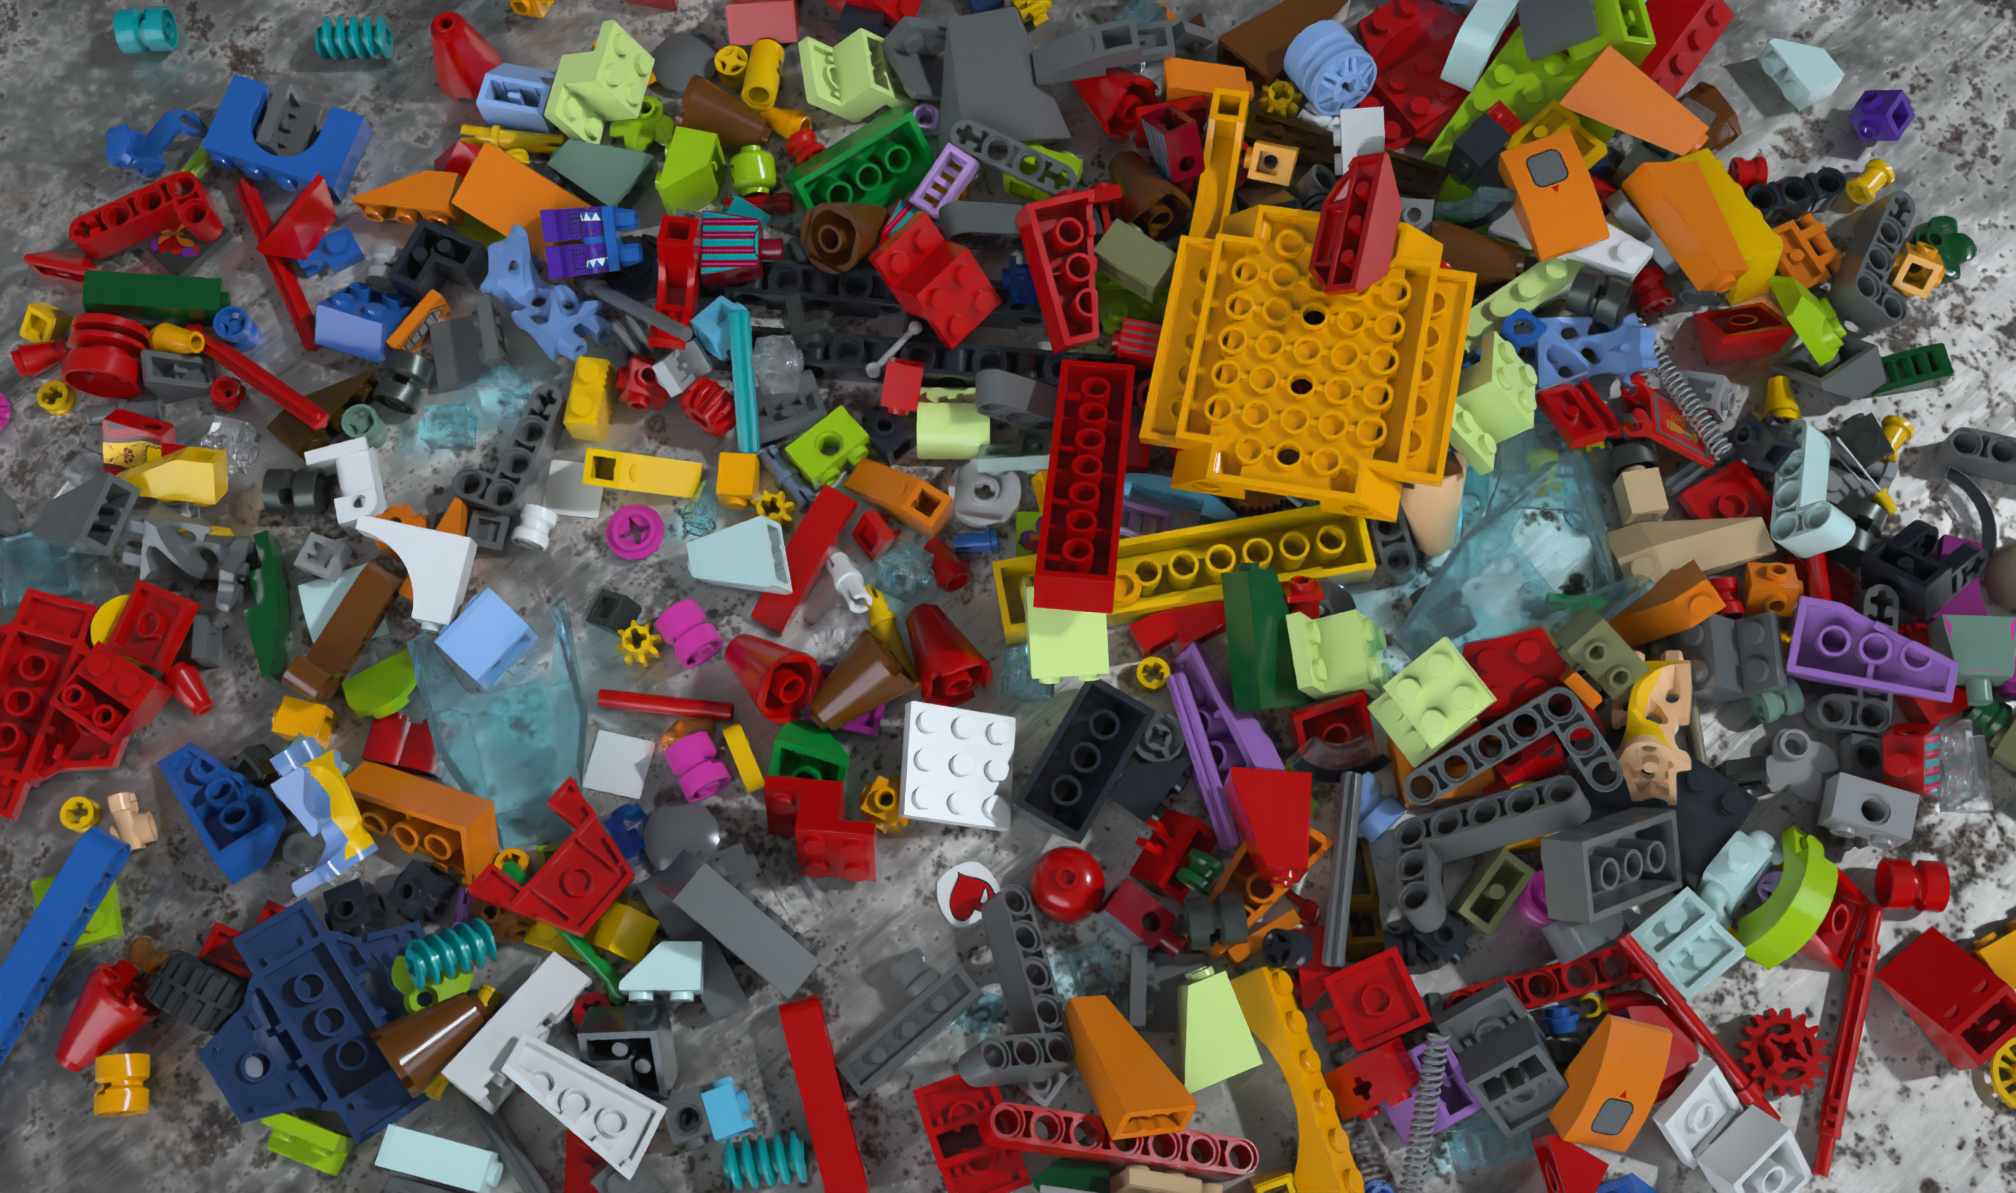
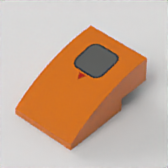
(1553, 195)
(1612, 1084)

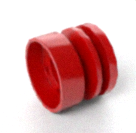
(105, 356)

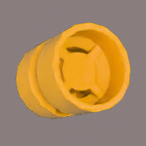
(122, 1084)

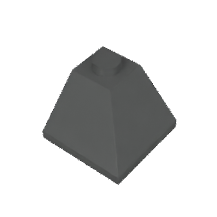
(1851, 374)

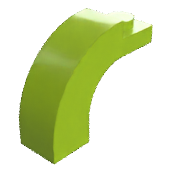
(1795, 907)

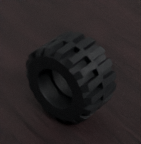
(196, 991)

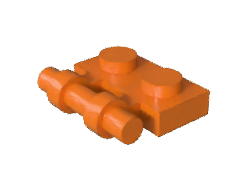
(1799, 257)

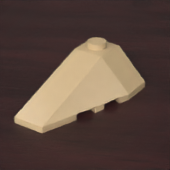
(1665, 546)

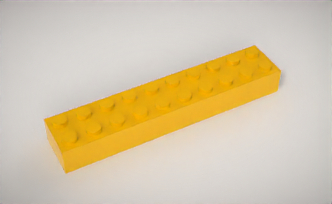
(1188, 562)

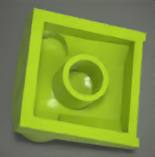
(1811, 318)

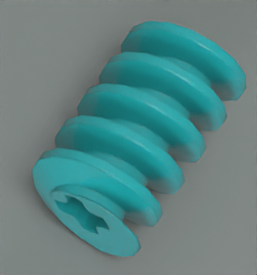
(354, 39)
(449, 950)
(766, 1161)

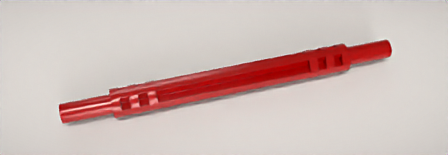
(1847, 1041)

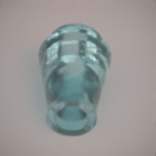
(702, 511)

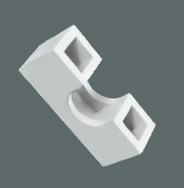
(1358, 134)

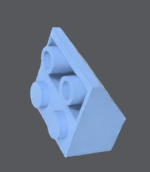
(516, 98)
(485, 638)

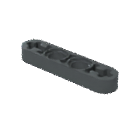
(1016, 153)

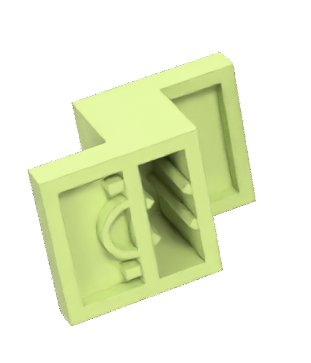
(851, 76)
(599, 85)
(1492, 402)
(1338, 655)
(1431, 702)

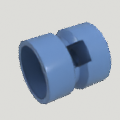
(1377, 811)

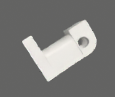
(357, 476)

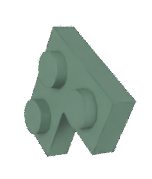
(1027, 454)

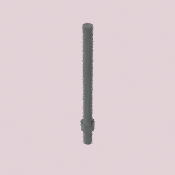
(599, 290)

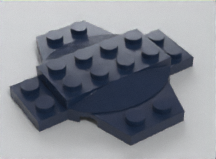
(310, 1021)

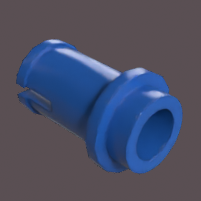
(976, 541)

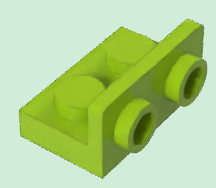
(309, 1142)

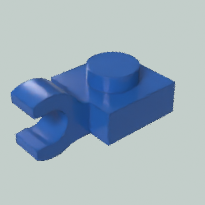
(336, 251)

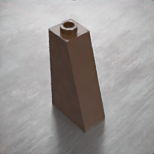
(1264, 40)

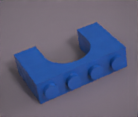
(234, 144)

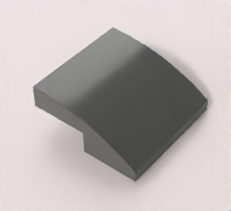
(1556, 25)

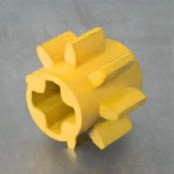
(1032, 10)
(1280, 99)
(770, 503)
(648, 645)

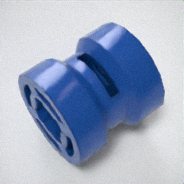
(237, 328)

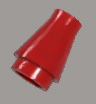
(38, 357)
(948, 567)
(188, 688)

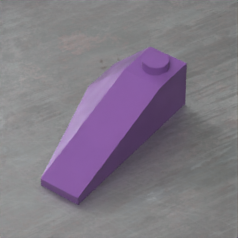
(1849, 650)
(1232, 735)

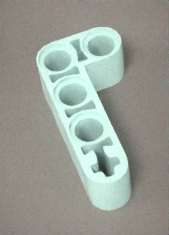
(1477, 41)
(1800, 514)

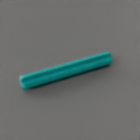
(743, 381)

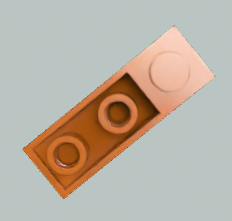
(413, 198)
(902, 497)

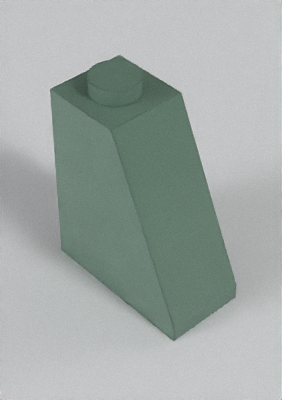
(604, 173)

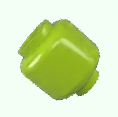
(753, 171)

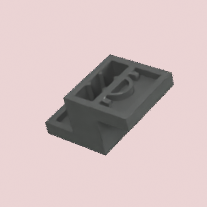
(1729, 656)
(1503, 1057)

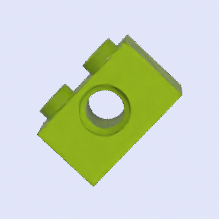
(835, 430)

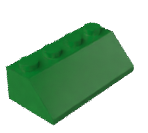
(866, 166)

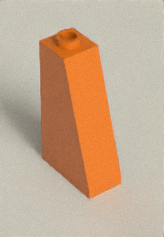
(1630, 101)
(1688, 222)
(1123, 1074)

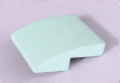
(322, 598)
(1688, 944)

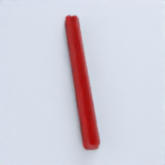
(279, 266)
(262, 380)

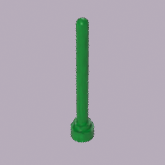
(581, 946)

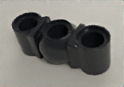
(1805, 191)

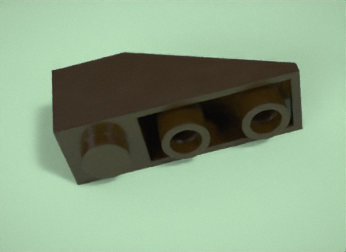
(333, 399)

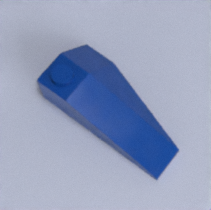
(228, 812)

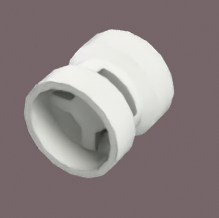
(534, 527)

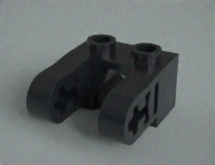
(1921, 583)

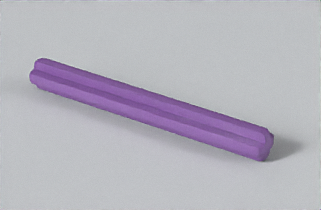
(1203, 762)

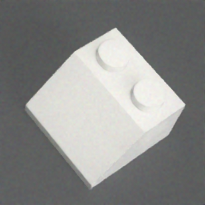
(1755, 1157)

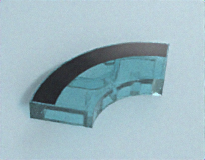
(1478, 209)

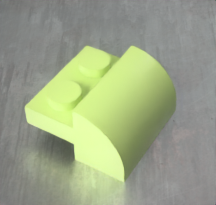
(949, 424)

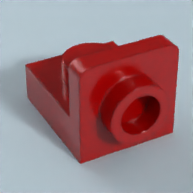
(1303, 595)

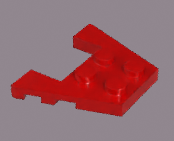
(1515, 671)
(574, 883)

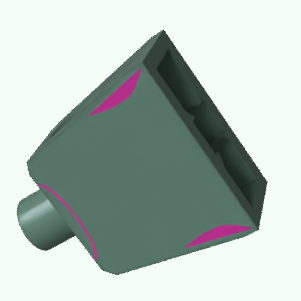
(1981, 647)

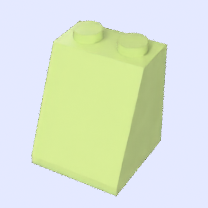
(1064, 641)
(1211, 1031)

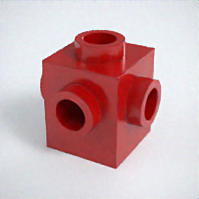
(639, 384)

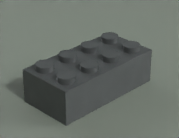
(1611, 864)
(738, 920)

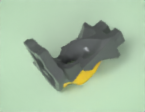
(174, 549)

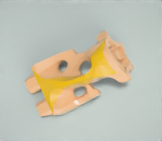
(1652, 742)

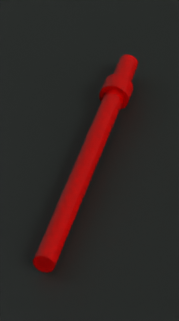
(1745, 1087)

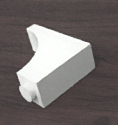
(436, 565)

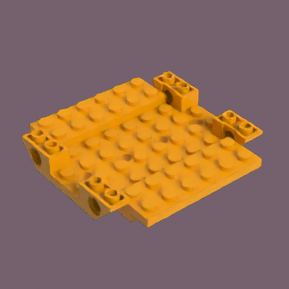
(1376, 365)

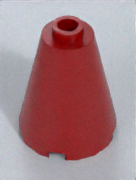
(460, 56)
(1115, 97)
(944, 658)
(774, 676)

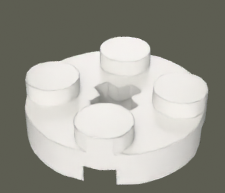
(980, 513)

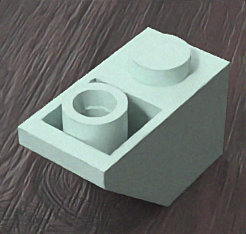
(1801, 71)
(670, 970)

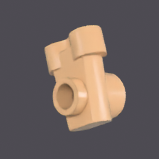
(130, 826)

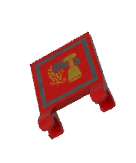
(1664, 422)

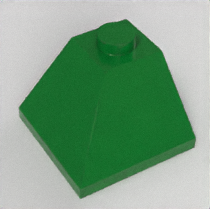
(808, 753)

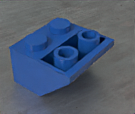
(361, 320)

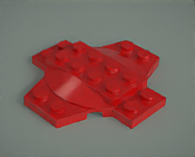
(1410, 50)
(35, 661)

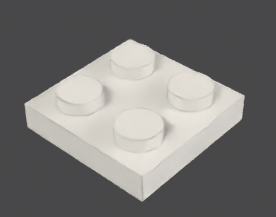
(1697, 1112)

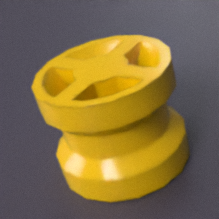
(726, 61)

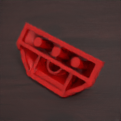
(1357, 227)

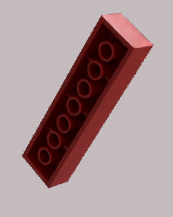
(1084, 488)

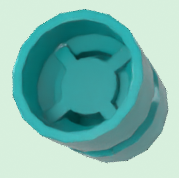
(143, 30)

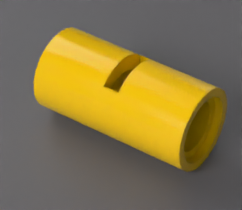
(763, 75)

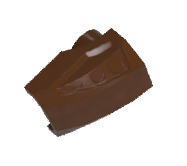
(1725, 128)

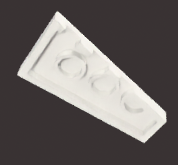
(1617, 256)
(591, 1104)

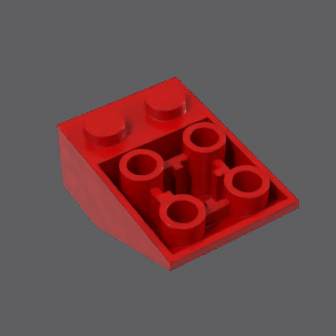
(1952, 998)

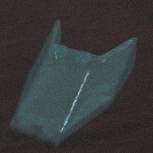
(1567, 491)
(1494, 588)
(512, 740)

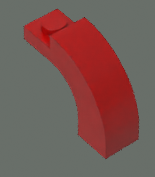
(678, 276)

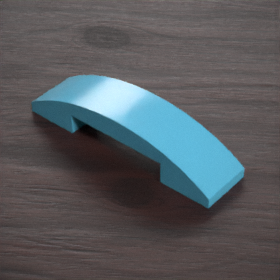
(1159, 489)

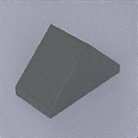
(177, 375)

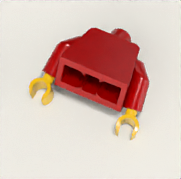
(1652, 1010)

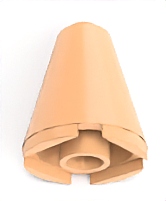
(1435, 510)

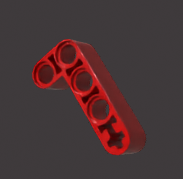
(146, 213)

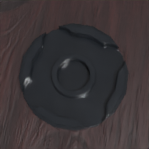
(640, 279)

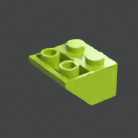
(1621, 25)
(692, 170)

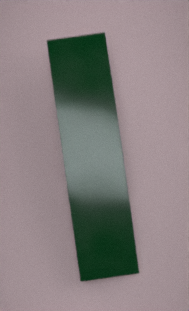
(271, 617)

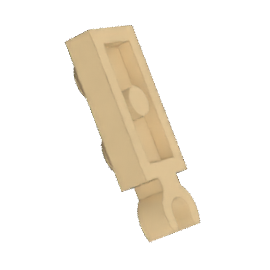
(1139, 1179)

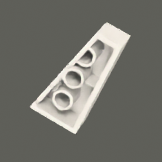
(533, 1009)

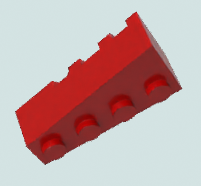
(1063, 266)

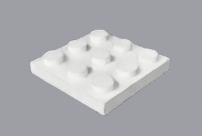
(957, 766)

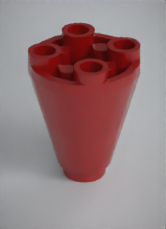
(105, 1015)

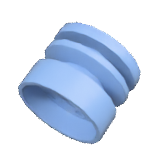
(1330, 67)

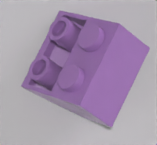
(1455, 1096)

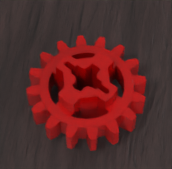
(1793, 1038)

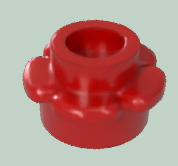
(222, 387)

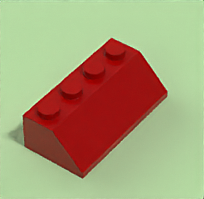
(1683, 38)

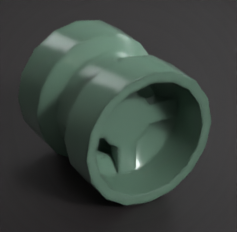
(362, 418)
(1771, 705)

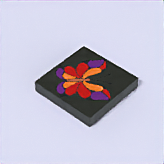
(181, 251)

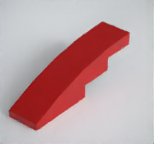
(806, 556)

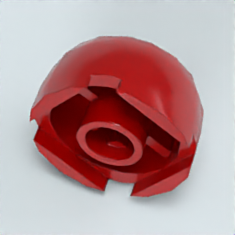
(1067, 885)

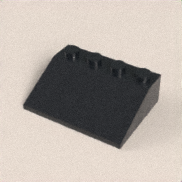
(1706, 808)

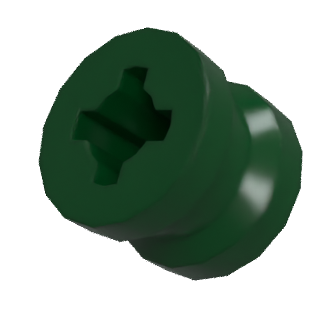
(1988, 717)
(1200, 872)

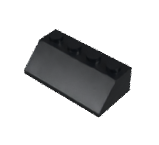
(1083, 760)

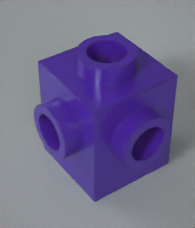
(1881, 115)

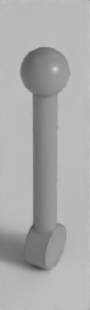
(873, 369)

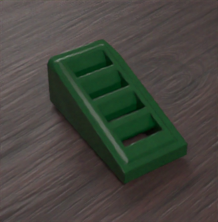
(1932, 364)

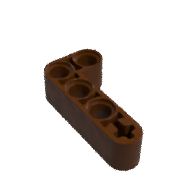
(345, 635)

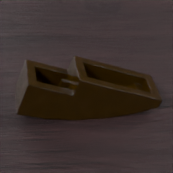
(1365, 928)

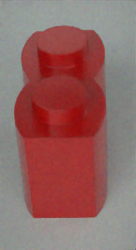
(403, 746)

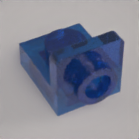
(1019, 281)
(628, 840)

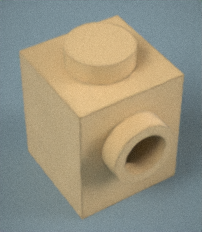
(1640, 495)

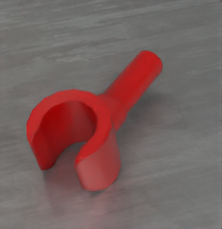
(1309, 910)

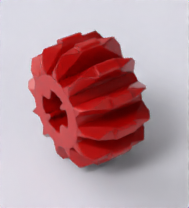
(709, 406)

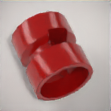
(1902, 885)

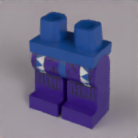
(601, 237)

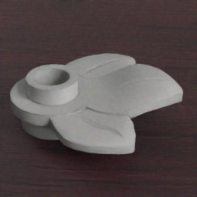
(1802, 769)

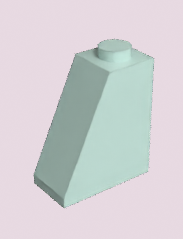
(742, 557)
(439, 1159)

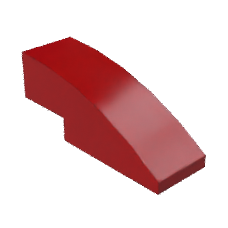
(1179, 626)

